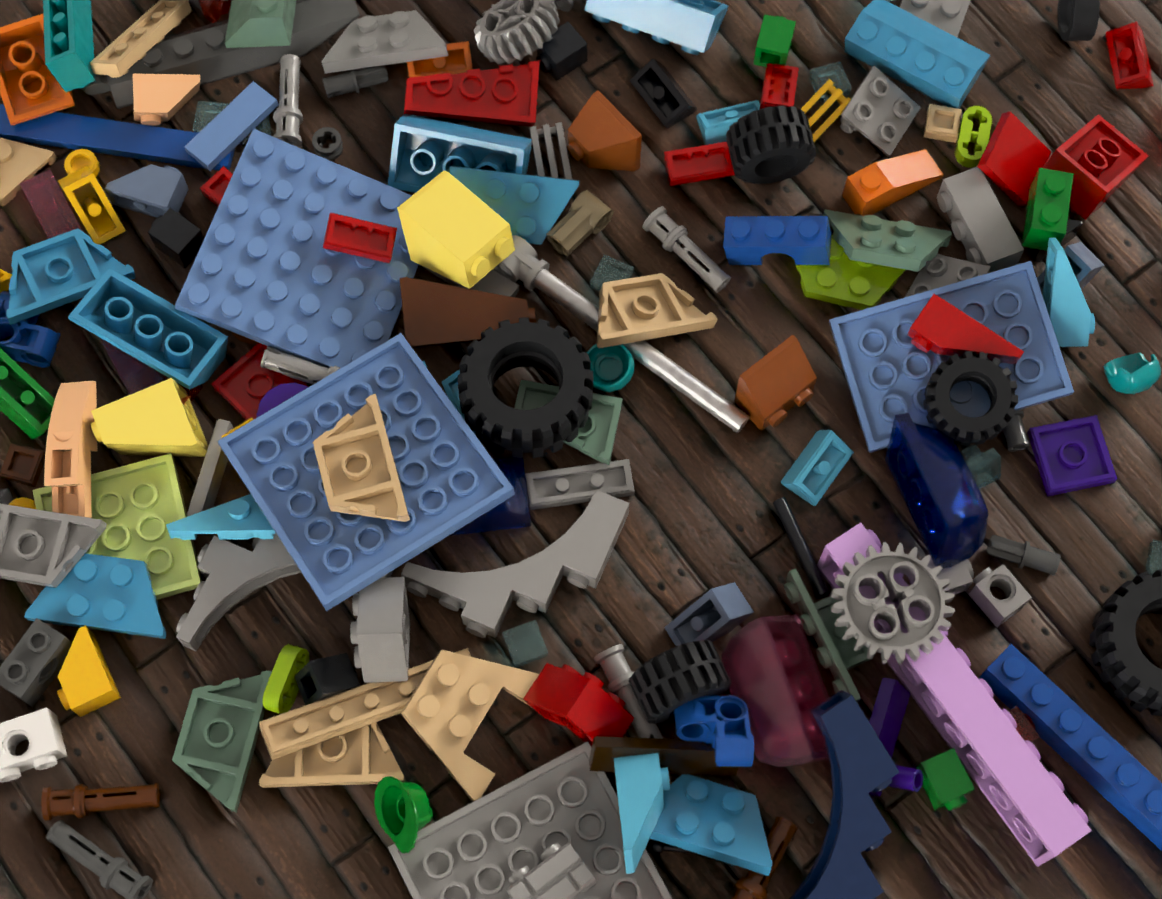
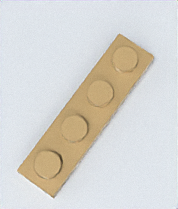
(140, 38)

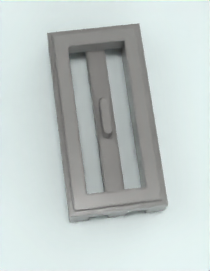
(547, 132)

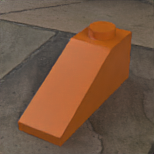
(889, 181)

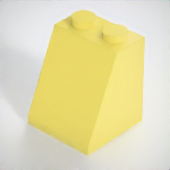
(454, 231)
(151, 423)

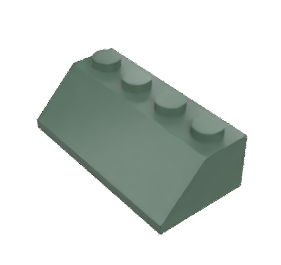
(260, 23)

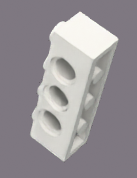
(44, 747)

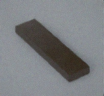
(676, 754)

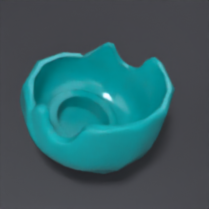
(611, 367)
(1132, 373)

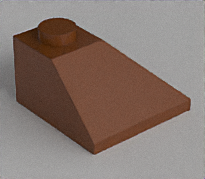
(604, 137)

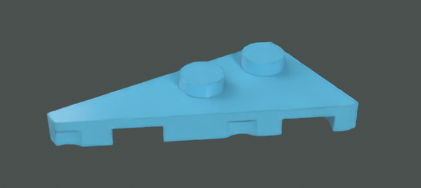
(230, 521)

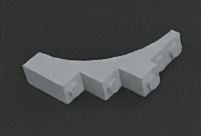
(231, 576)
(532, 582)

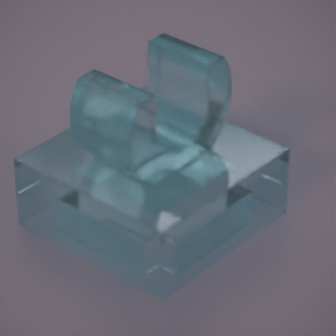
(983, 466)

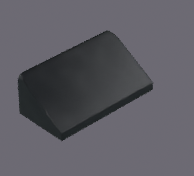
(662, 93)

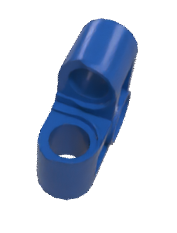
(29, 341)
(718, 722)

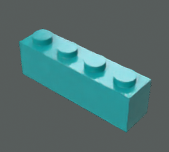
(69, 42)

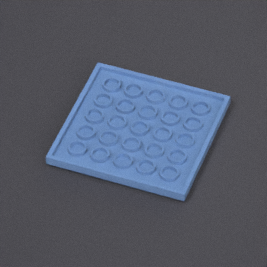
(267, 263)
(437, 457)

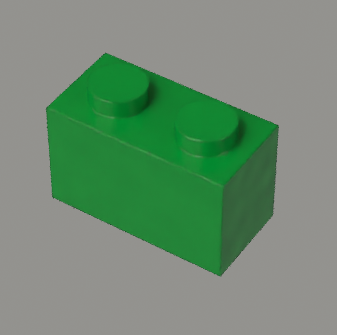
(1047, 208)

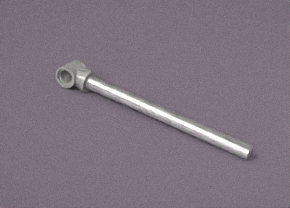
(526, 267)

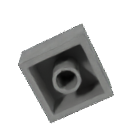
(382, 631)

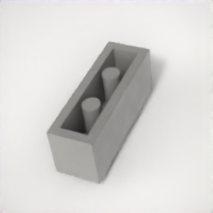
(979, 220)

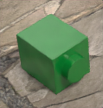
(774, 41)
(946, 780)

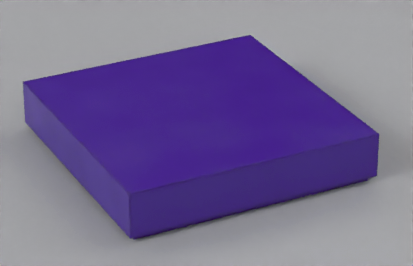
(1072, 455)

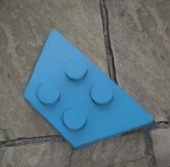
(523, 200)
(57, 273)
(102, 596)
(714, 823)

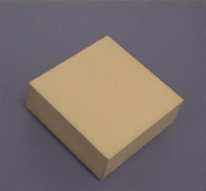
(942, 123)

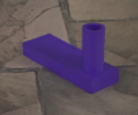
(886, 722)

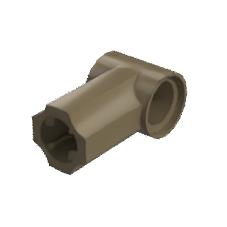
(585, 217)

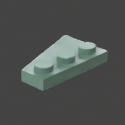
(600, 430)

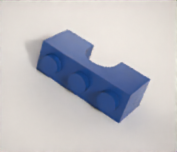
(801, 237)

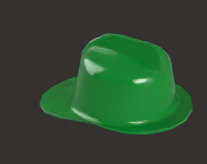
(402, 811)

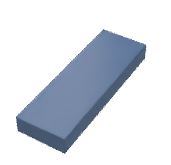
(231, 126)

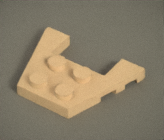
(452, 706)

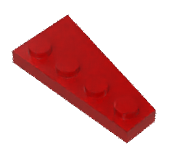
(488, 95)

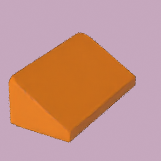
(456, 62)

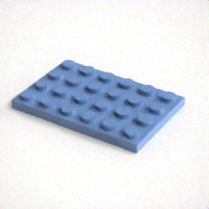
(891, 374)

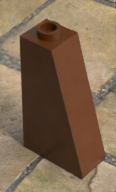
(453, 314)

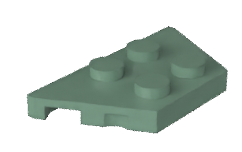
(886, 241)
(222, 735)

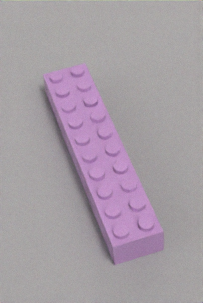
(974, 725)

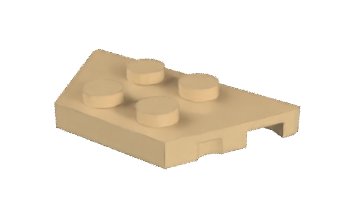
(19, 164)
(646, 310)
(360, 466)
(344, 760)

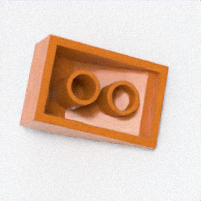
(25, 80)

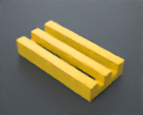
(836, 95)

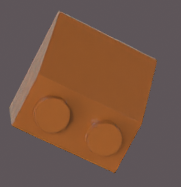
(776, 384)

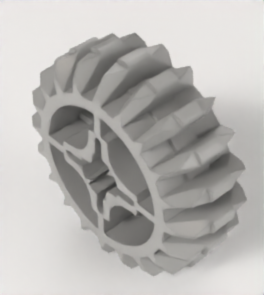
(515, 28)

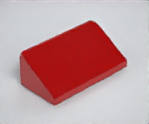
(1129, 57)

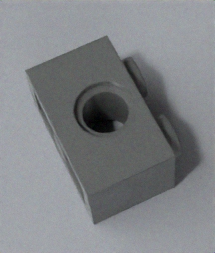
(34, 662)

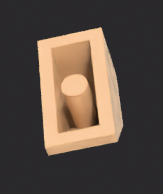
(161, 95)

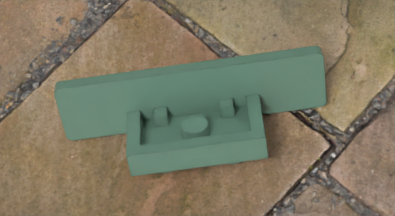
(820, 622)

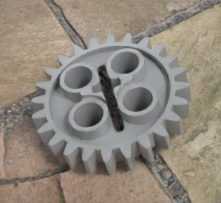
(860, 612)

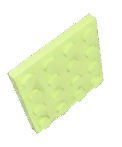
(136, 507)

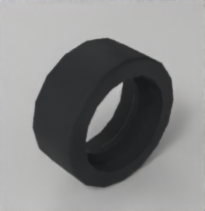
(1078, 19)

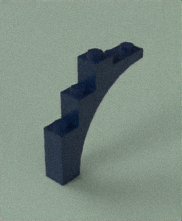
(855, 823)

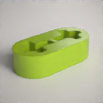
(978, 137)
(282, 686)

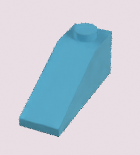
(1065, 300)
(640, 801)

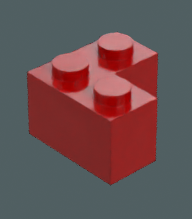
(578, 703)

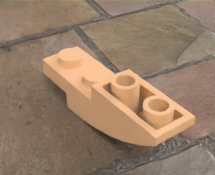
(70, 448)

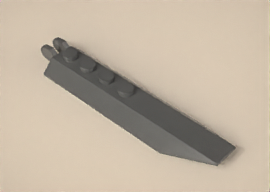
(204, 50)

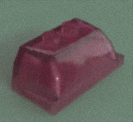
(781, 685)

